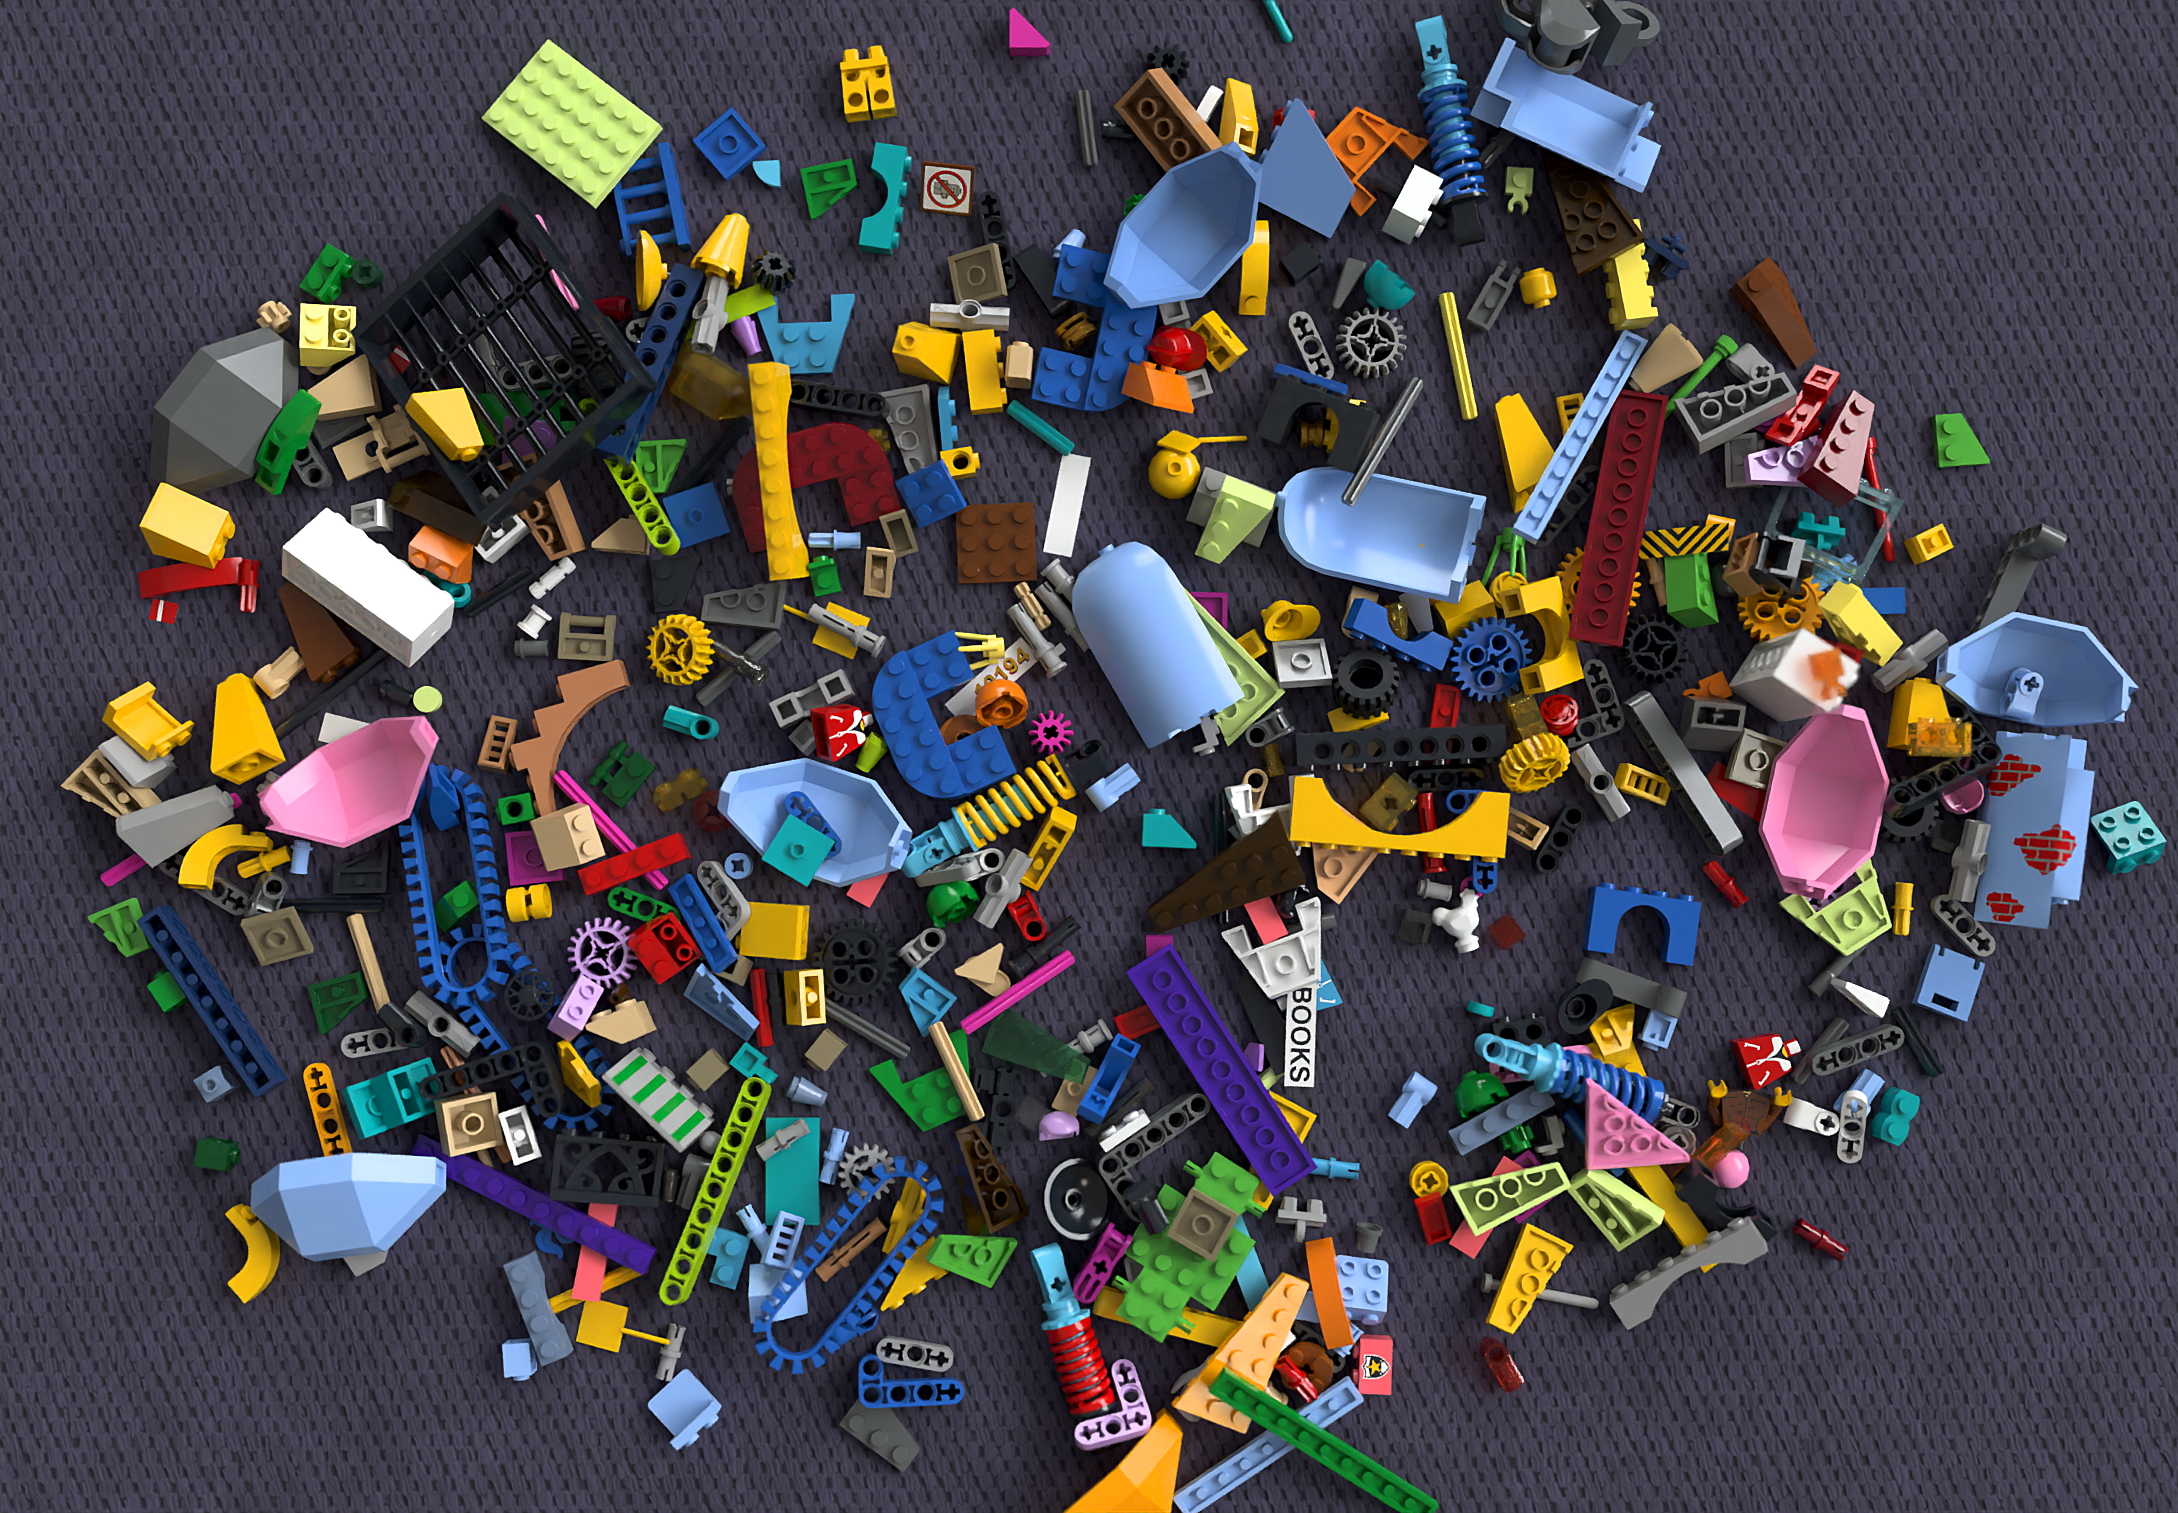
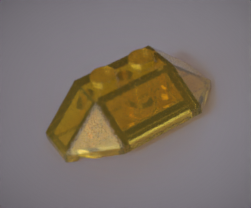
(710, 385)

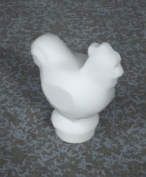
(1460, 921)

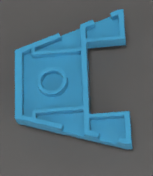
(809, 346)

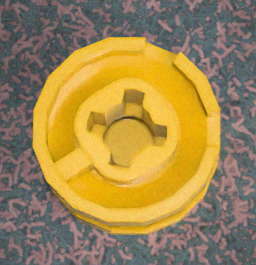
(1502, 583)
(1428, 1178)

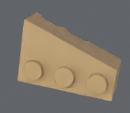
(104, 785)

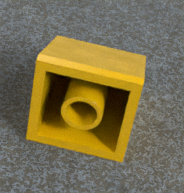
(186, 527)
(1915, 700)
(775, 931)

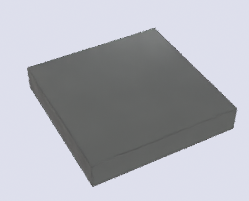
(335, 430)

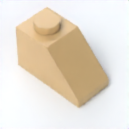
(624, 537)

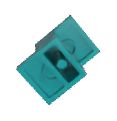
(390, 1099)

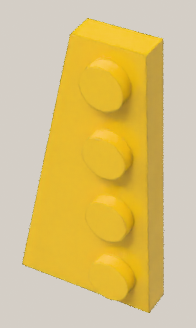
(1301, 1122)

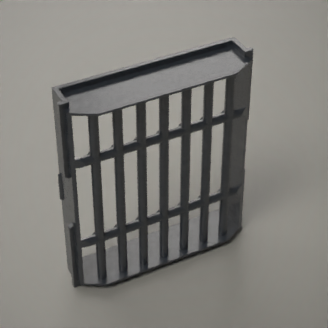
(428, 288)

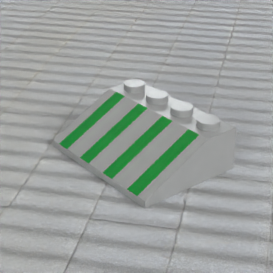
(660, 1098)

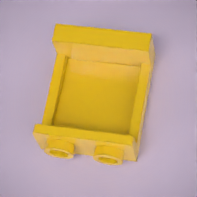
(146, 723)

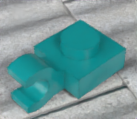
(750, 1062)

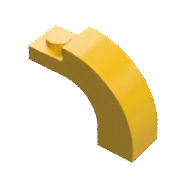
(1255, 272)
(206, 853)
(262, 1256)

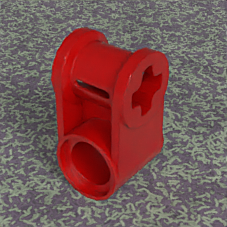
(1027, 915)

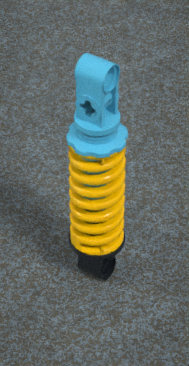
(974, 823)

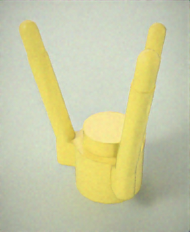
(991, 648)

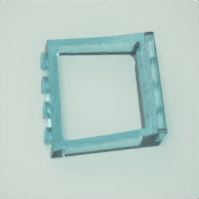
(1831, 568)

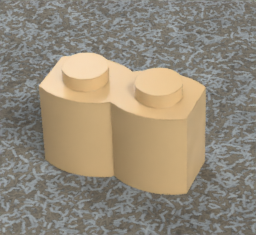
(1019, 365)

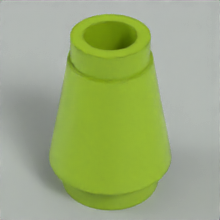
(871, 752)

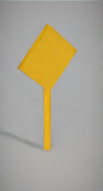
(1184, 443)

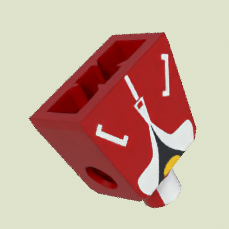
(839, 730)
(1764, 1058)

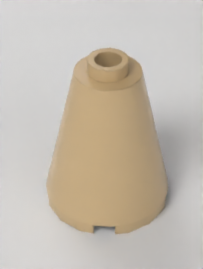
(1664, 361)

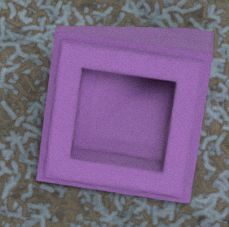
(1255, 1053)

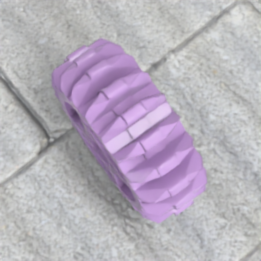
(597, 942)

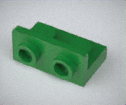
(328, 274)

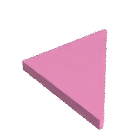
(1620, 1137)

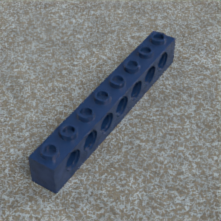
(664, 354)
(212, 1000)

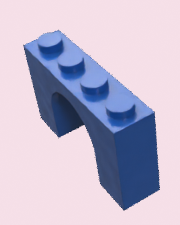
(1678, 917)

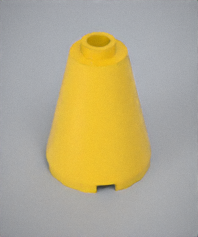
(725, 250)

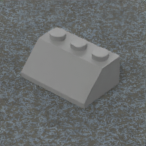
(1205, 499)

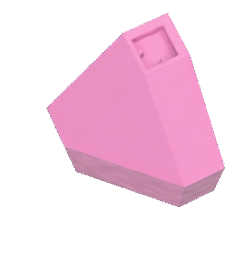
(353, 783)
(1824, 803)

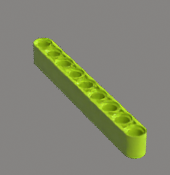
(705, 1199)

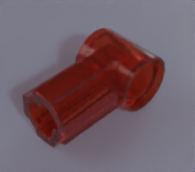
(1501, 1365)

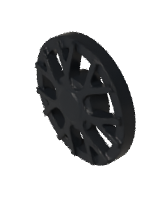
(529, 995)

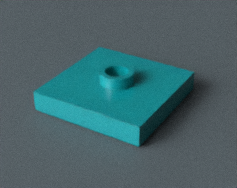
(798, 850)

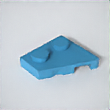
(946, 410)

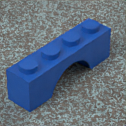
(1370, 622)

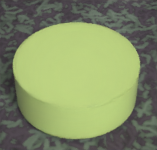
(427, 699)

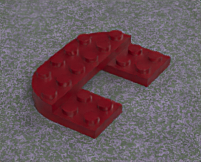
(815, 456)

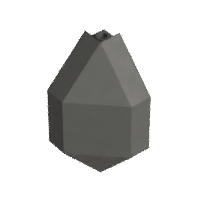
(221, 411)

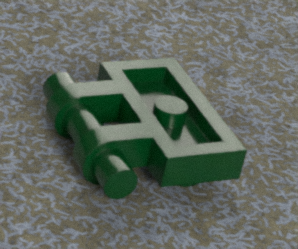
(628, 779)

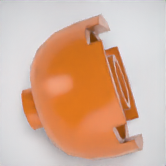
(1001, 704)

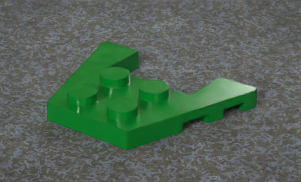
(931, 1097)

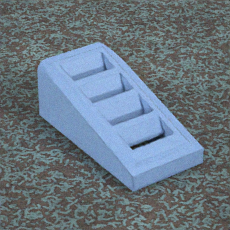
(771, 1248)

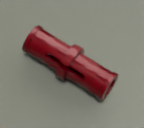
(1820, 1239)

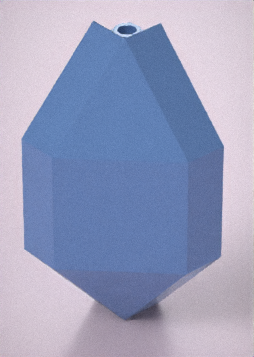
(1186, 230)

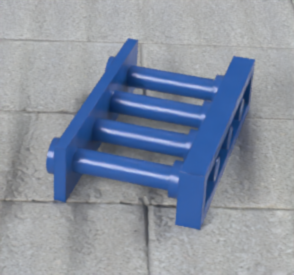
(673, 210)

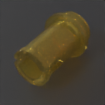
(1273, 760)

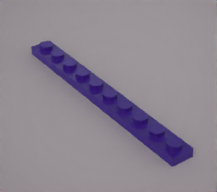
(539, 1208)

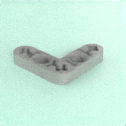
(727, 912)

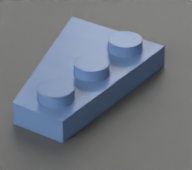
(719, 1002)

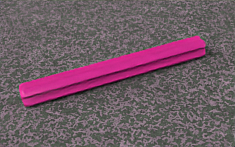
(1017, 992)

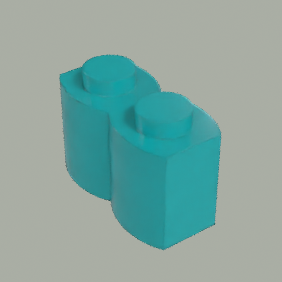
(1893, 1120)

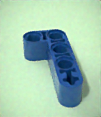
(1468, 797)
(910, 1385)

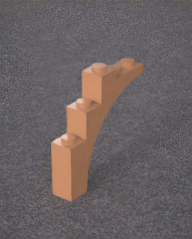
(554, 723)

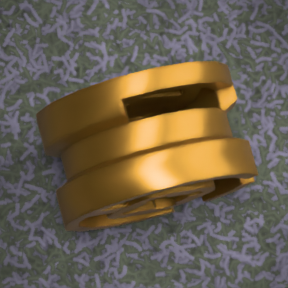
(1075, 331)

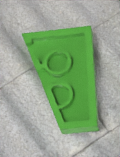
(972, 1256)

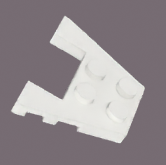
(1246, 818)
(1285, 962)

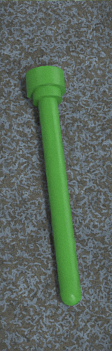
(1724, 347)

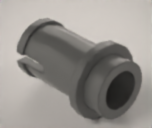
(531, 648)

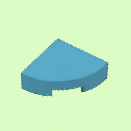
(768, 172)

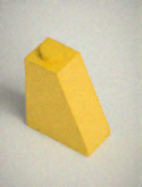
(447, 421)

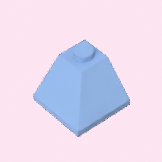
(761, 1282)

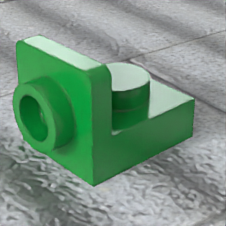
(824, 576)

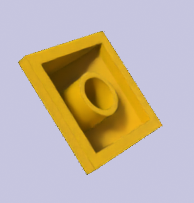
(1473, 604)

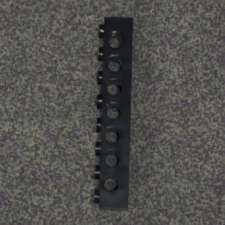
(1491, 736)

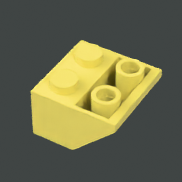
(326, 334)

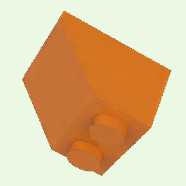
(1157, 386)
(441, 555)

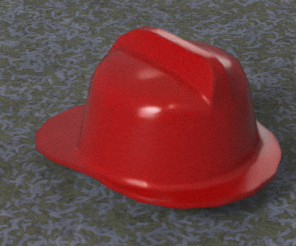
(1177, 348)

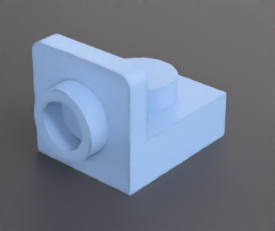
(1657, 1030)

